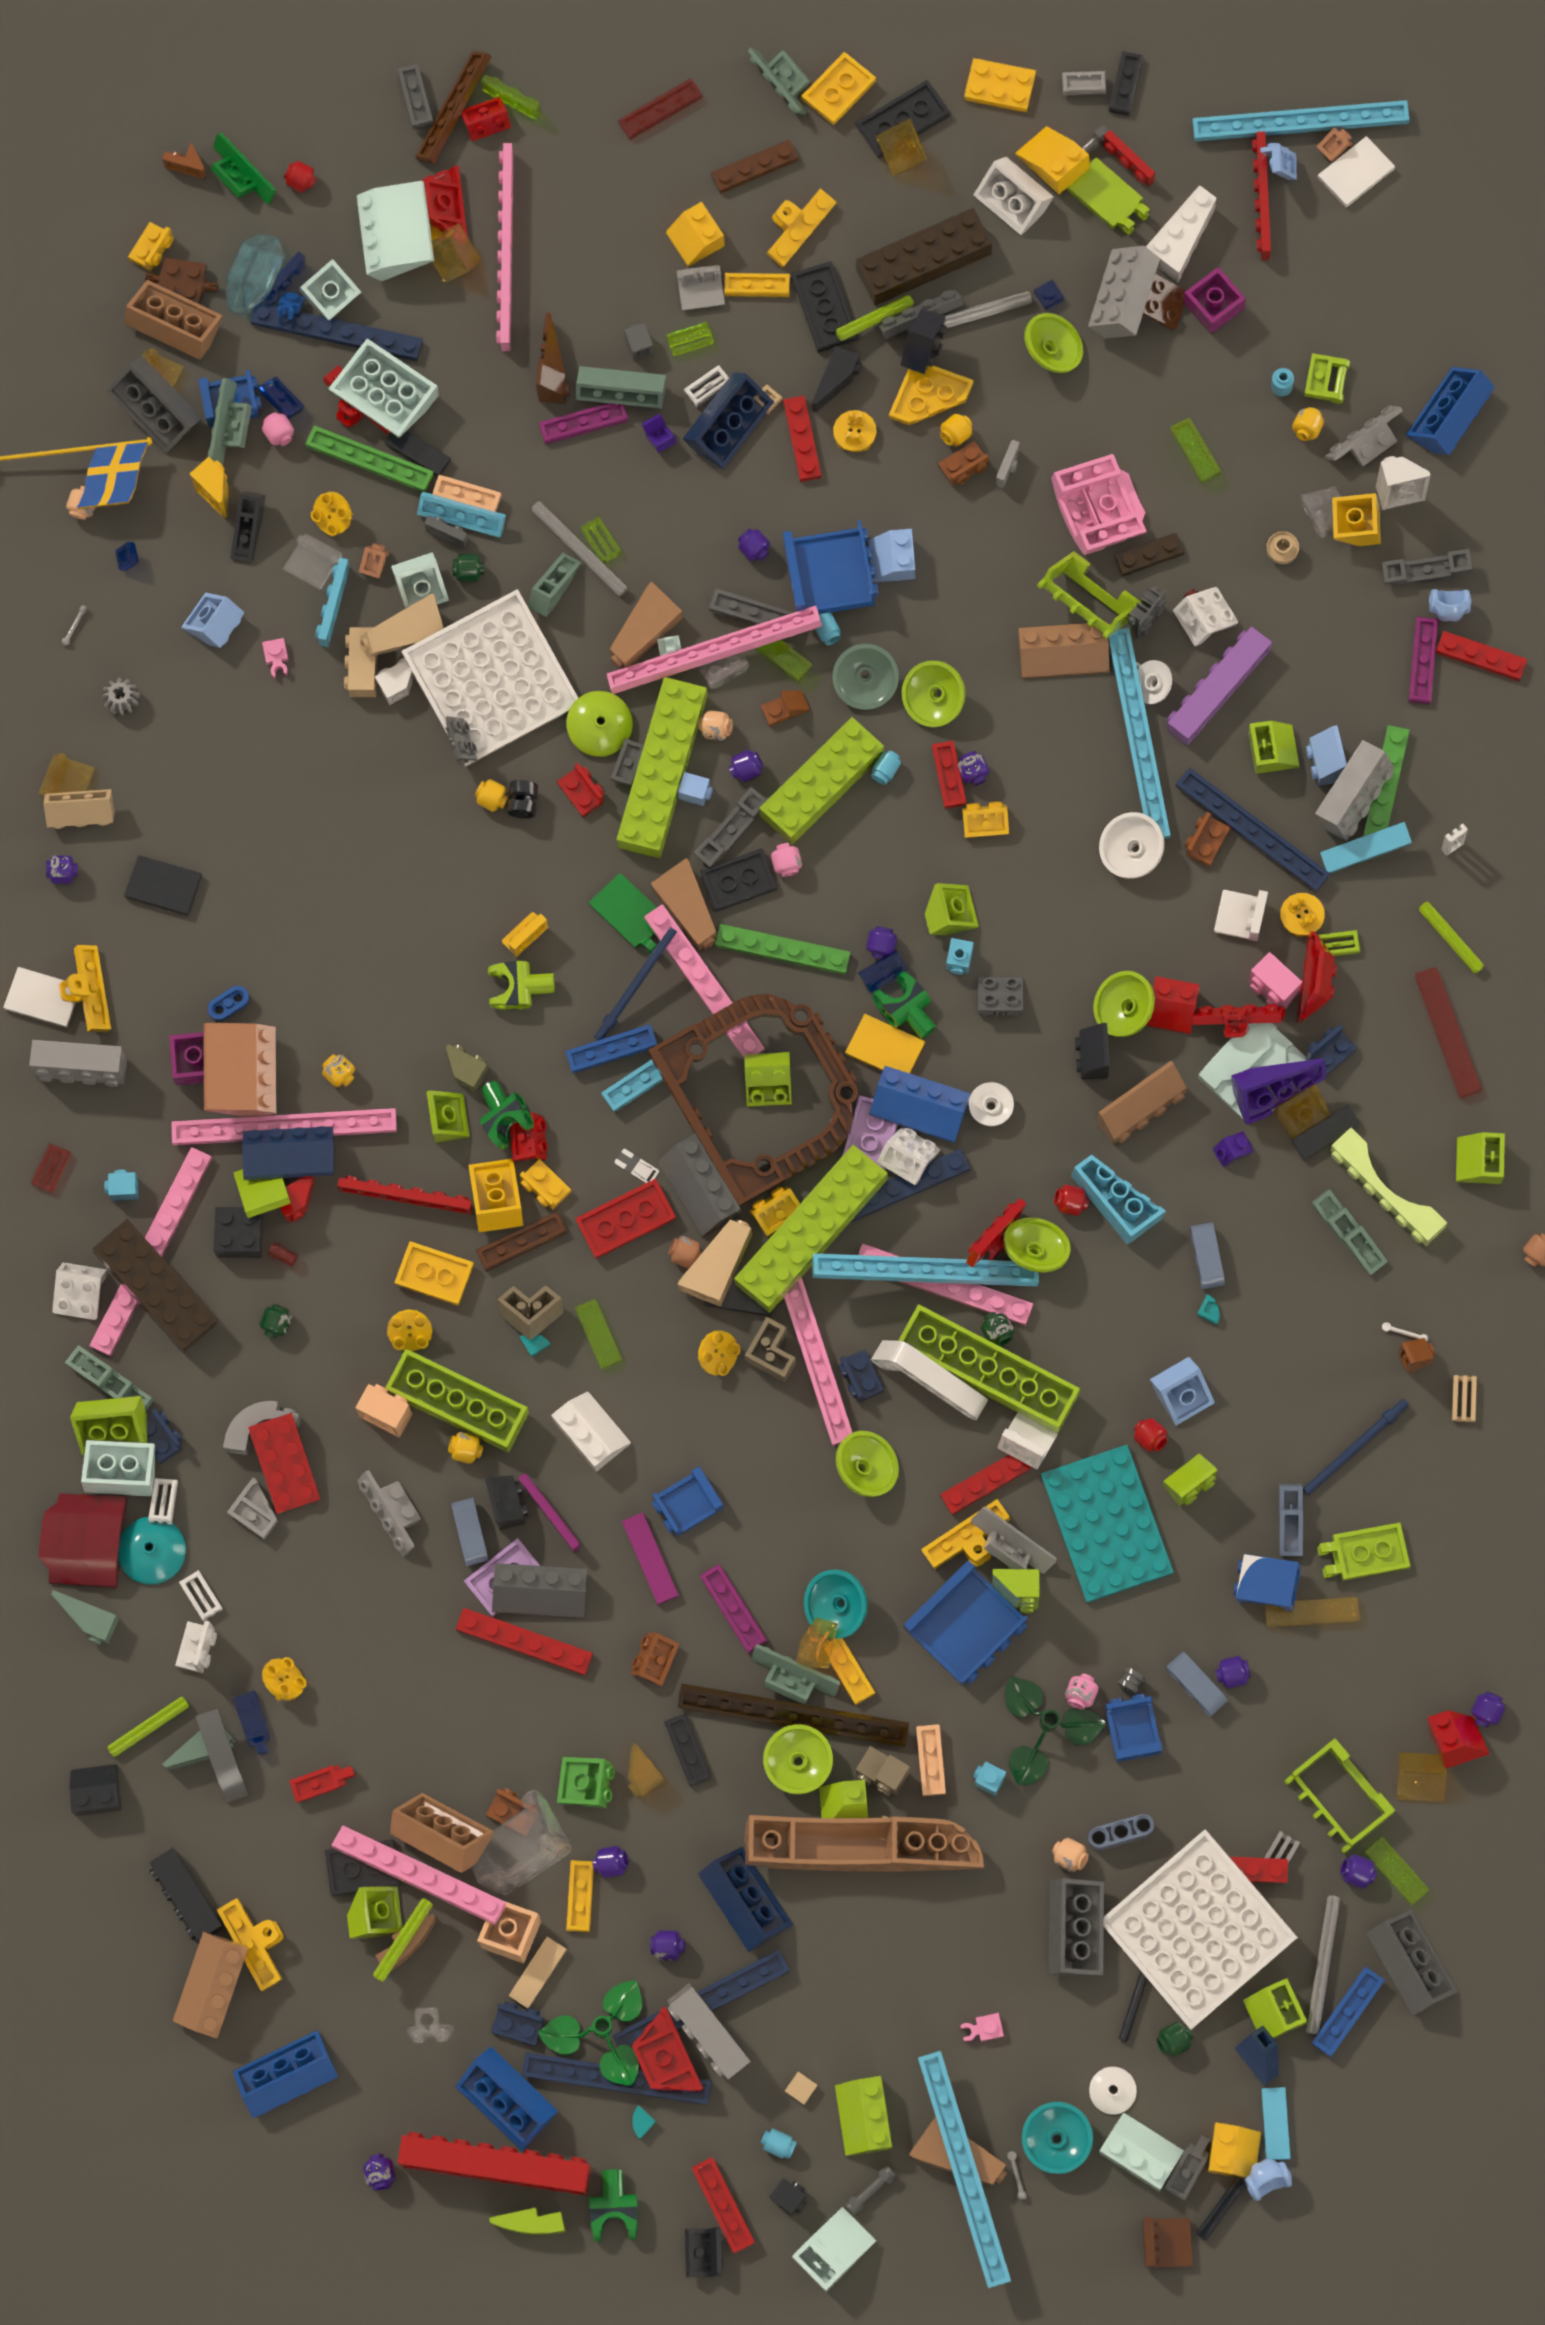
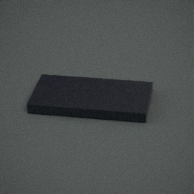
(918, 104)
(822, 304)

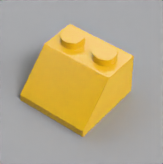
(695, 234)
(212, 485)
(1357, 519)
(1233, 2150)

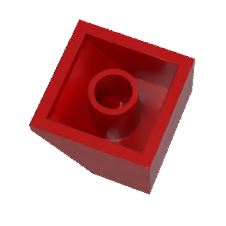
(1173, 1005)
(1456, 1738)

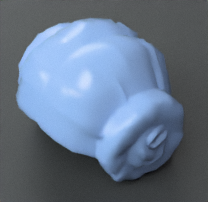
(1450, 604)
(1267, 2177)

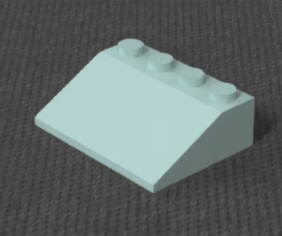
(395, 229)
(384, 388)

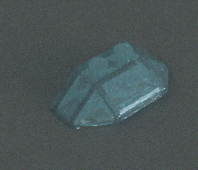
(253, 272)

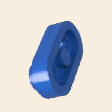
(227, 1002)

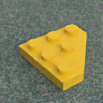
(929, 394)

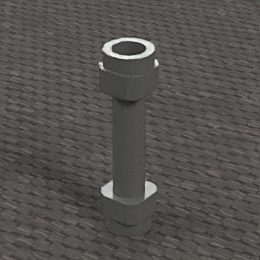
(885, 2176)

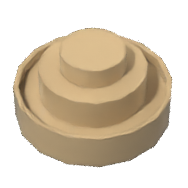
(1282, 547)

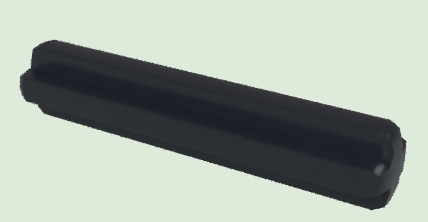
(1221, 2209)

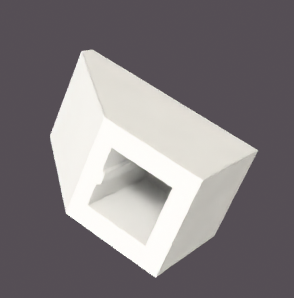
(395, 681)

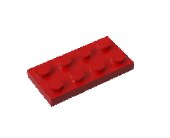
(625, 1218)
(284, 1463)

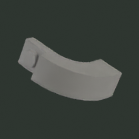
(238, 1436)

